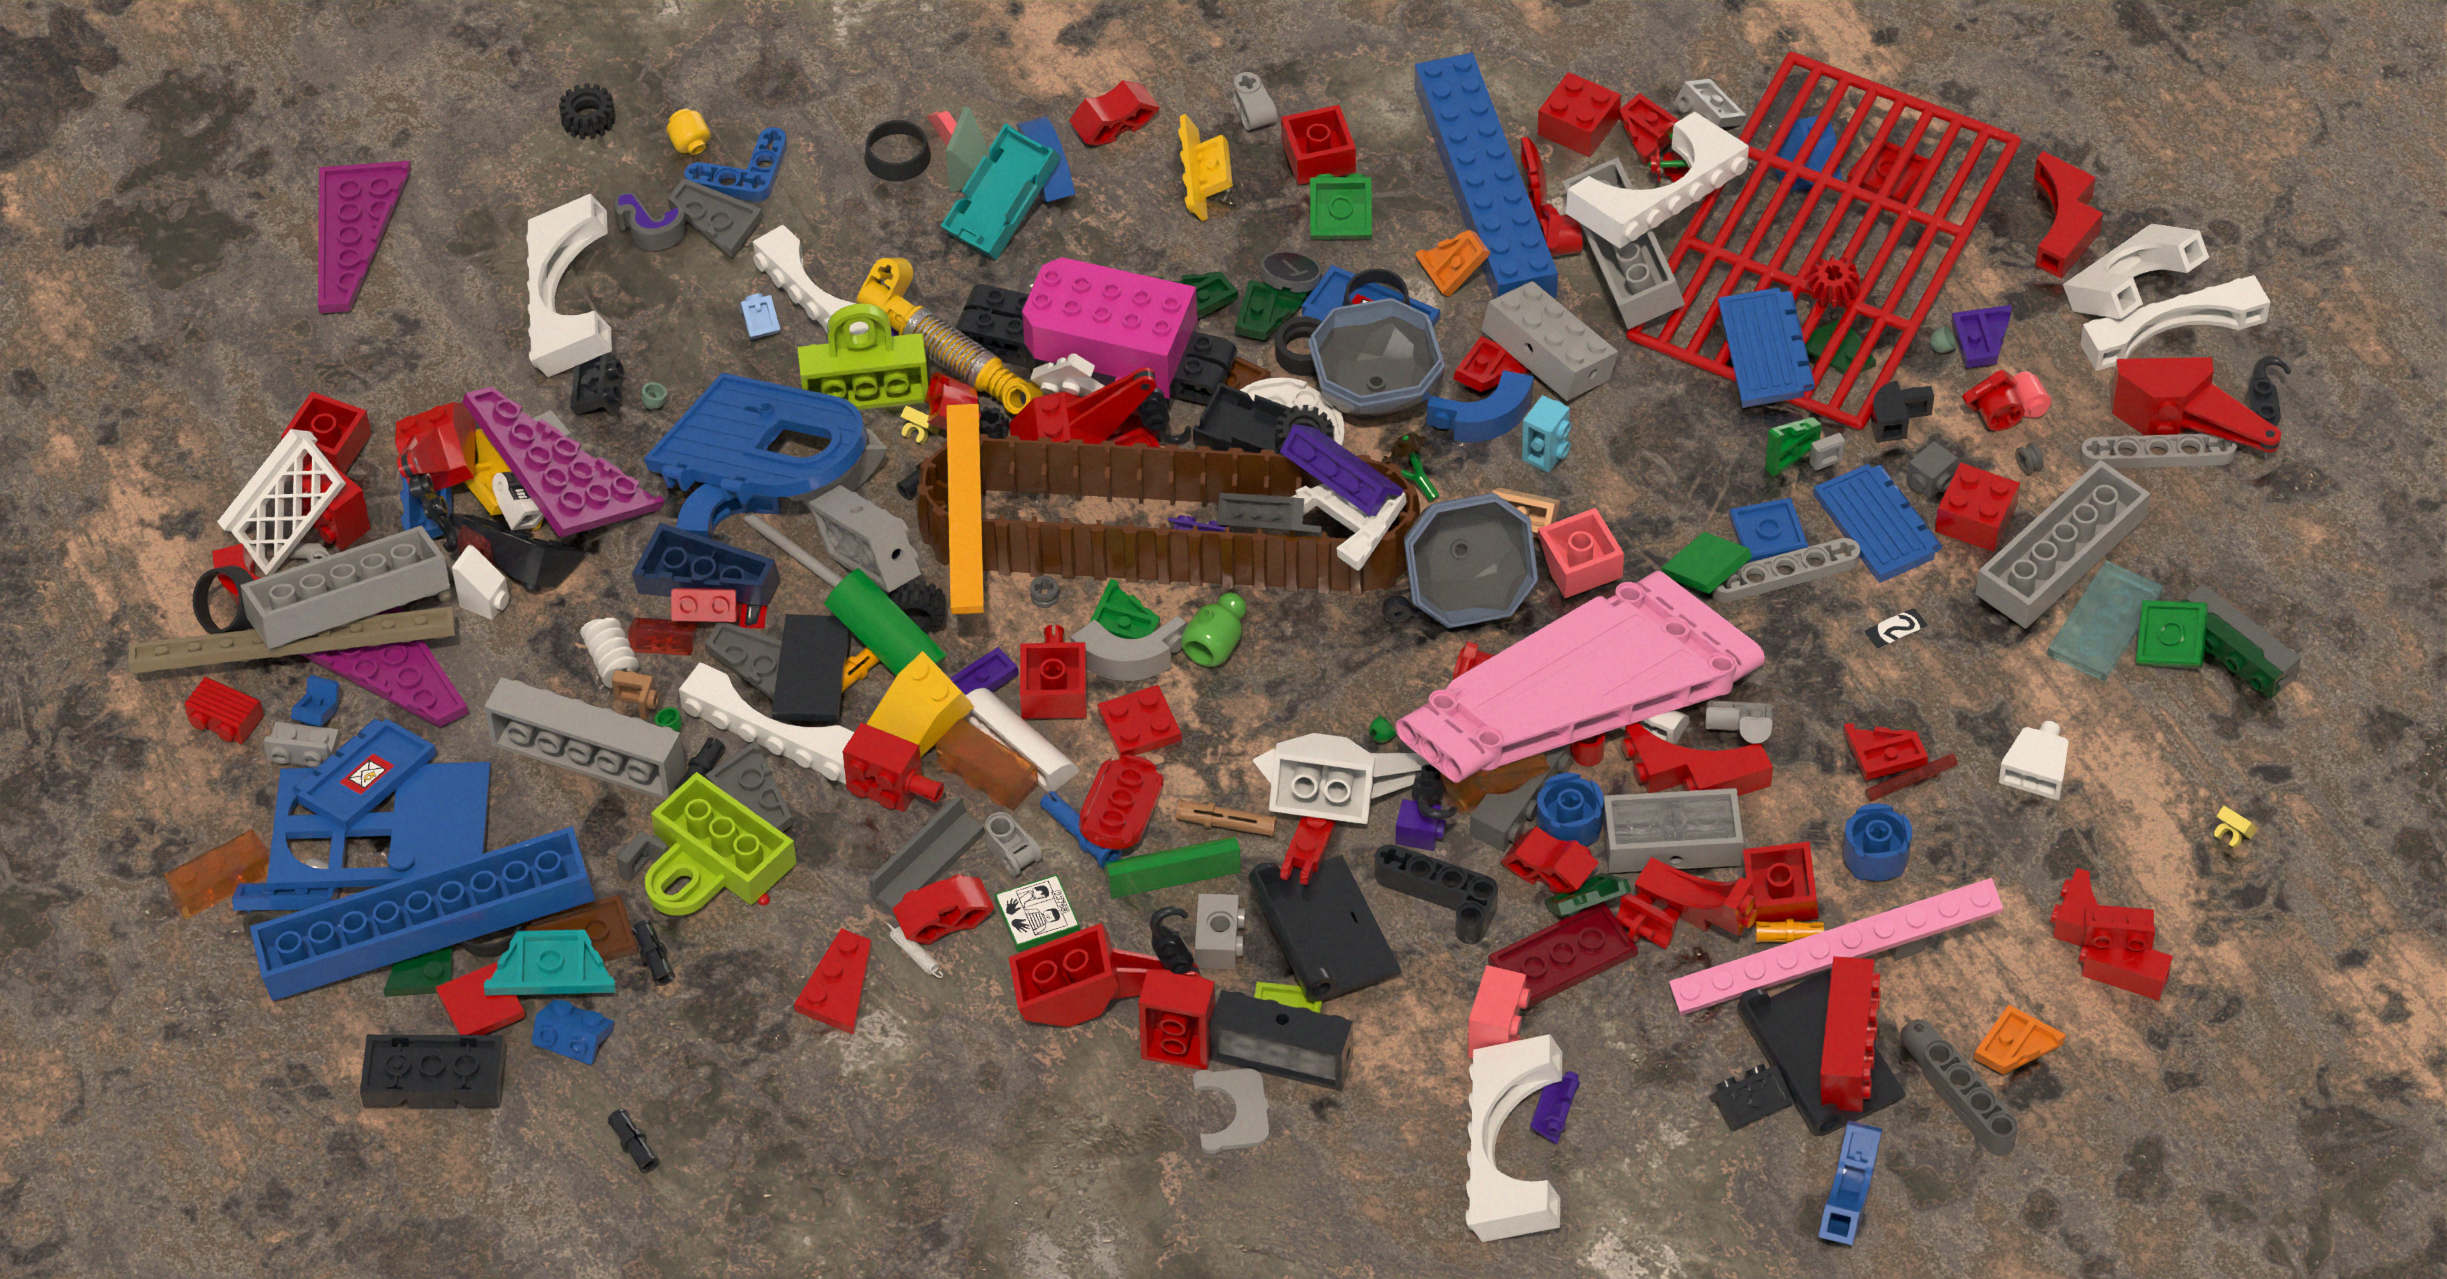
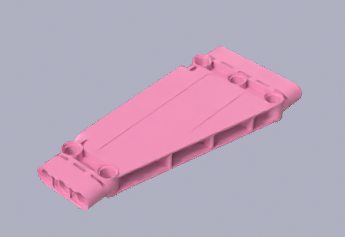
(1582, 677)

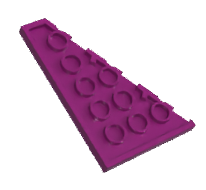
(559, 477)
(401, 674)

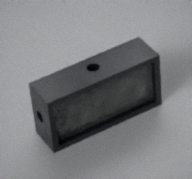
(1281, 1040)

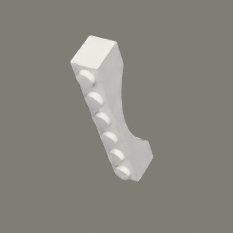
(782, 258)
(2229, 305)
(712, 697)

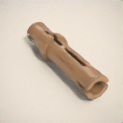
(1225, 818)

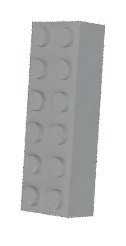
(1636, 272)
(2062, 544)
(345, 587)
(585, 738)

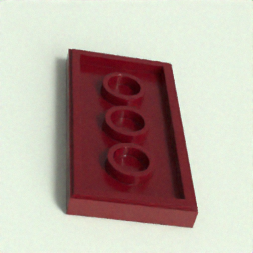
(1567, 952)

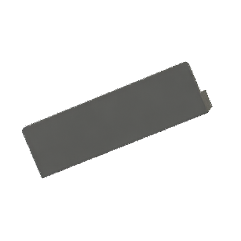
(1263, 512)
(926, 855)

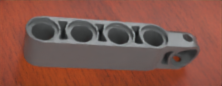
(1963, 1100)

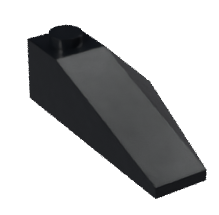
(521, 555)

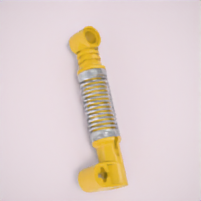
(977, 365)

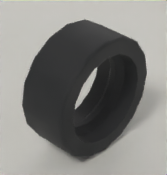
(1290, 330)

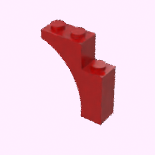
(2075, 222)
(1667, 765)
(1698, 899)
(2135, 971)

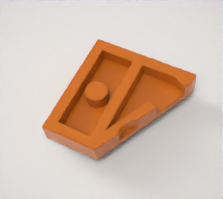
(1453, 260)
(2016, 1041)

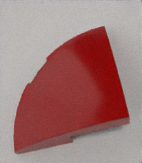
(1535, 173)

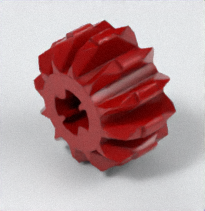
(1833, 281)

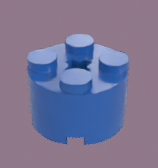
(1571, 808)
(1877, 843)

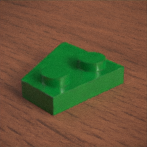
(1790, 443)
(1124, 614)

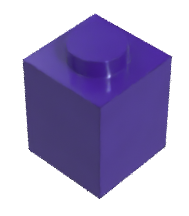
(1416, 829)

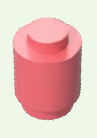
(2032, 394)

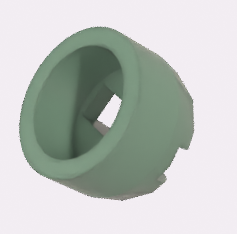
(1943, 340)
(659, 395)

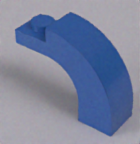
(1060, 180)
(1487, 417)
(708, 507)
(1851, 1184)

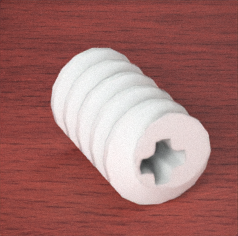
(608, 648)

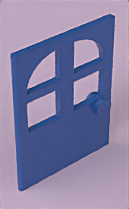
(433, 824)

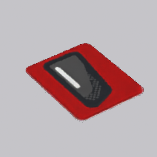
(753, 616)

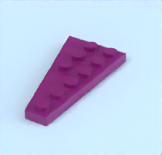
(351, 222)

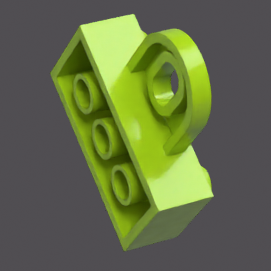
(867, 367)
(716, 846)

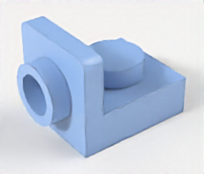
(759, 316)

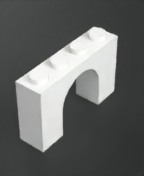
(2109, 284)

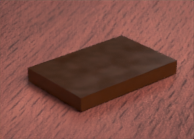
(603, 922)

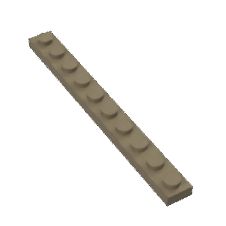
(248, 645)

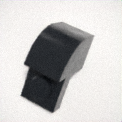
(1895, 407)

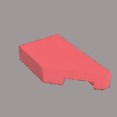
(943, 124)

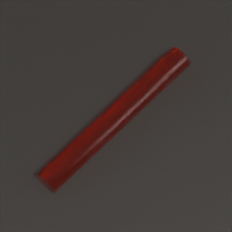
(1911, 777)

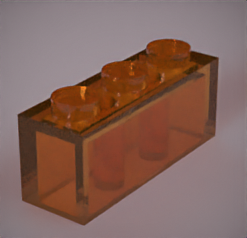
(986, 764)
(217, 873)

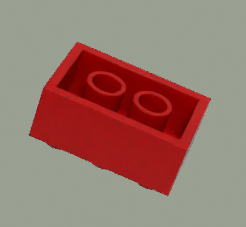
(1176, 1019)

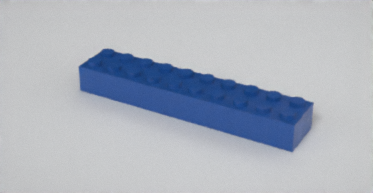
(1484, 174)
(421, 913)

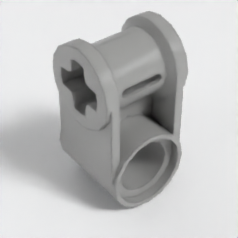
(1253, 102)
(1015, 847)

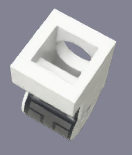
(515, 502)

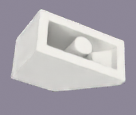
(479, 584)

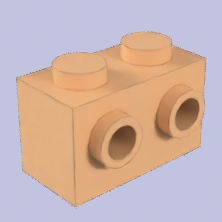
(1539, 509)

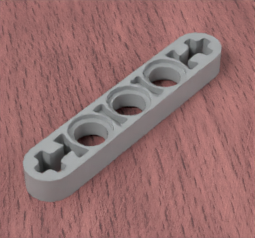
(2146, 459)
(1797, 561)

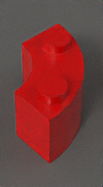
(1109, 115)
(947, 391)
(1550, 861)
(943, 908)

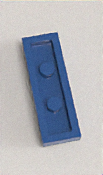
(258, 897)

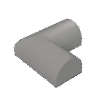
(1751, 719)

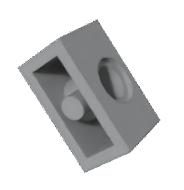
(1216, 914)

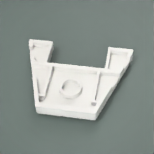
(1067, 376)
(1367, 528)

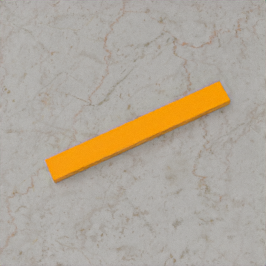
(965, 509)

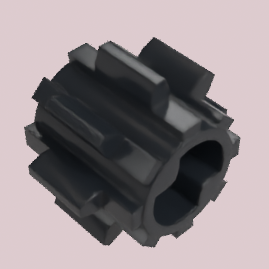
(993, 423)

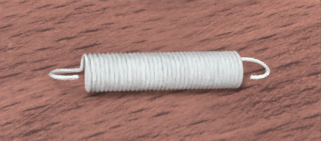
(915, 951)

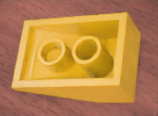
(920, 704)

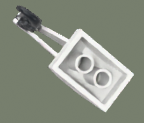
(1338, 779)

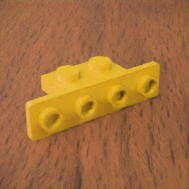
(1205, 167)
(488, 466)

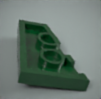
(420, 973)

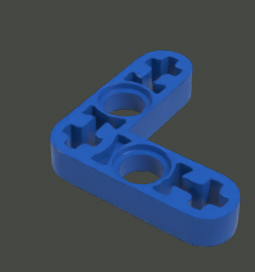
(751, 176)

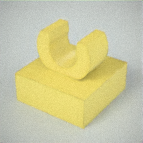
(918, 421)
(2236, 824)

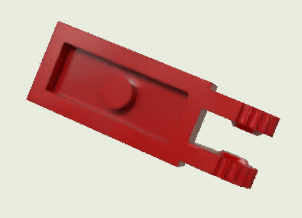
(1307, 847)

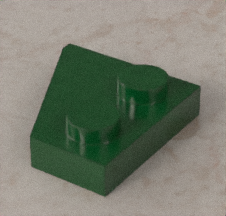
(1212, 291)
(1266, 309)
(1845, 352)
(1591, 892)

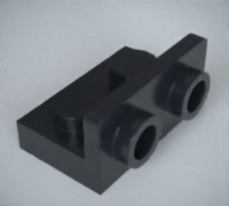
(597, 385)
(1752, 1097)

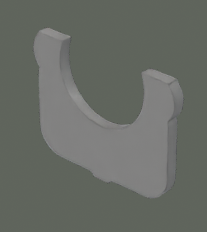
(1246, 1091)

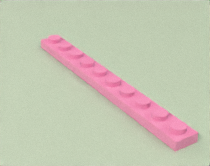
(1850, 940)

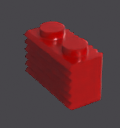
(223, 710)

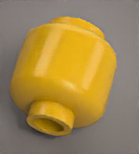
(688, 132)

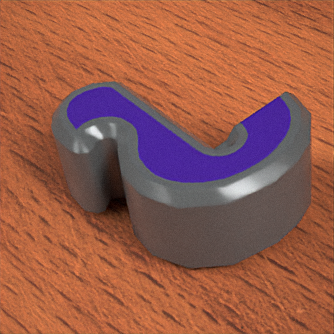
(647, 231)

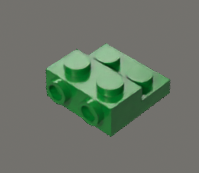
(1340, 207)

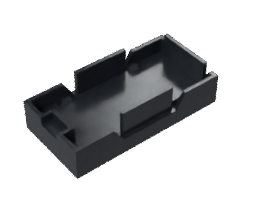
(1239, 422)
(432, 1071)

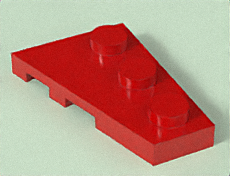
(837, 983)

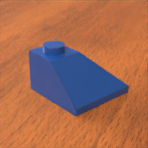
(1818, 156)

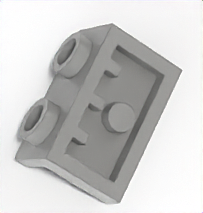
(1708, 101)
(300, 744)

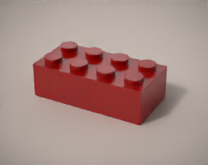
(1850, 1033)

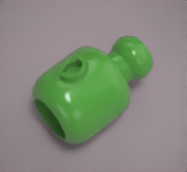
(1214, 630)

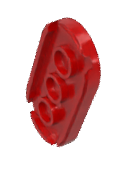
(1120, 802)

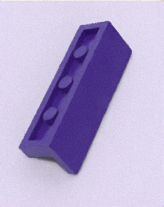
(1338, 468)

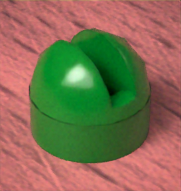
(670, 718)
(1381, 730)

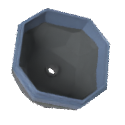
(1376, 358)
(1486, 576)

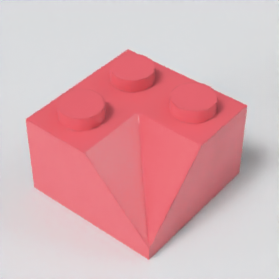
(1581, 553)
(1496, 1009)

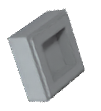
(1827, 451)

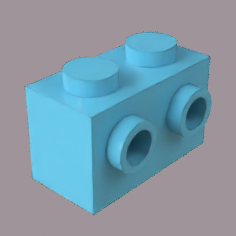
(1546, 434)

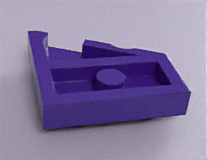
(1981, 334)

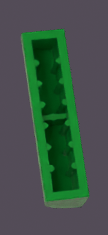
(880, 623)
(1173, 867)

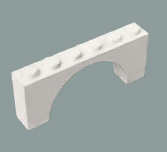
(1627, 213)
(553, 242)
(1501, 1080)

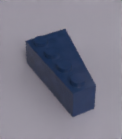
(693, 561)

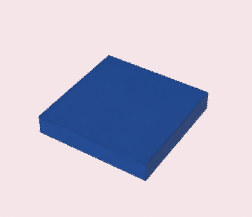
(1768, 528)

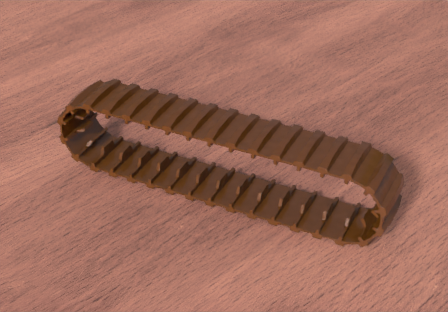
(1155, 552)

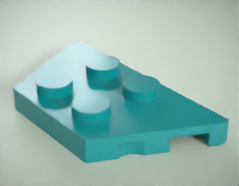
(550, 965)

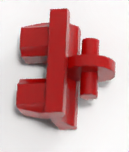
(1646, 920)

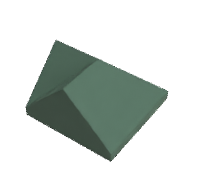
(964, 150)

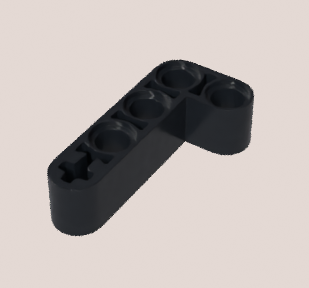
(1399, 870)

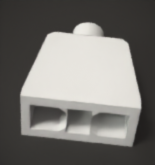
(2036, 761)

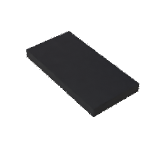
(811, 668)

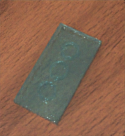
(2104, 621)

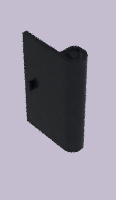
(1317, 928)
(1792, 1037)

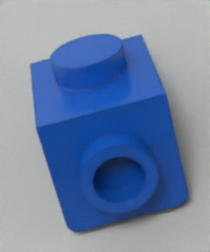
(318, 703)

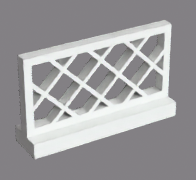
(268, 485)

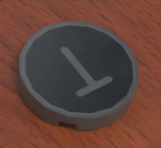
(1291, 271)

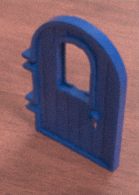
(731, 426)

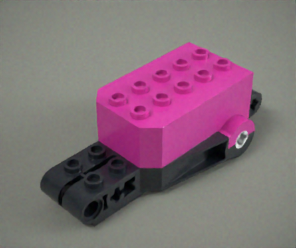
(1107, 319)

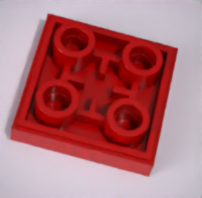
(473, 1010)

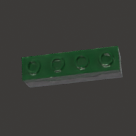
(2245, 645)

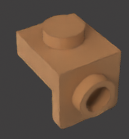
(636, 689)

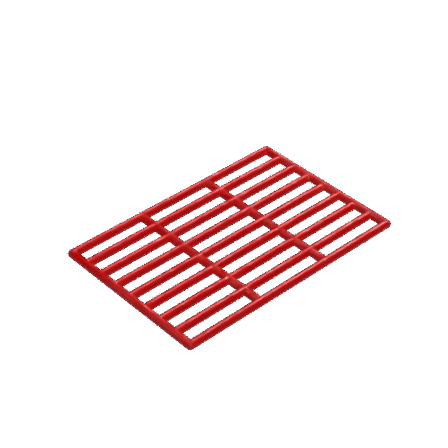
(1849, 192)

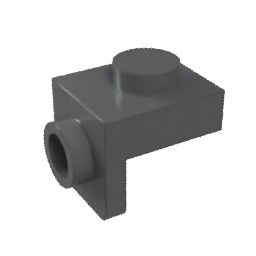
(638, 853)

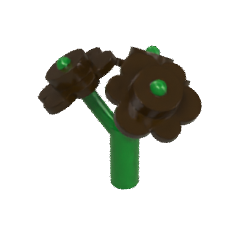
(1412, 451)

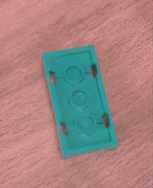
(1000, 192)

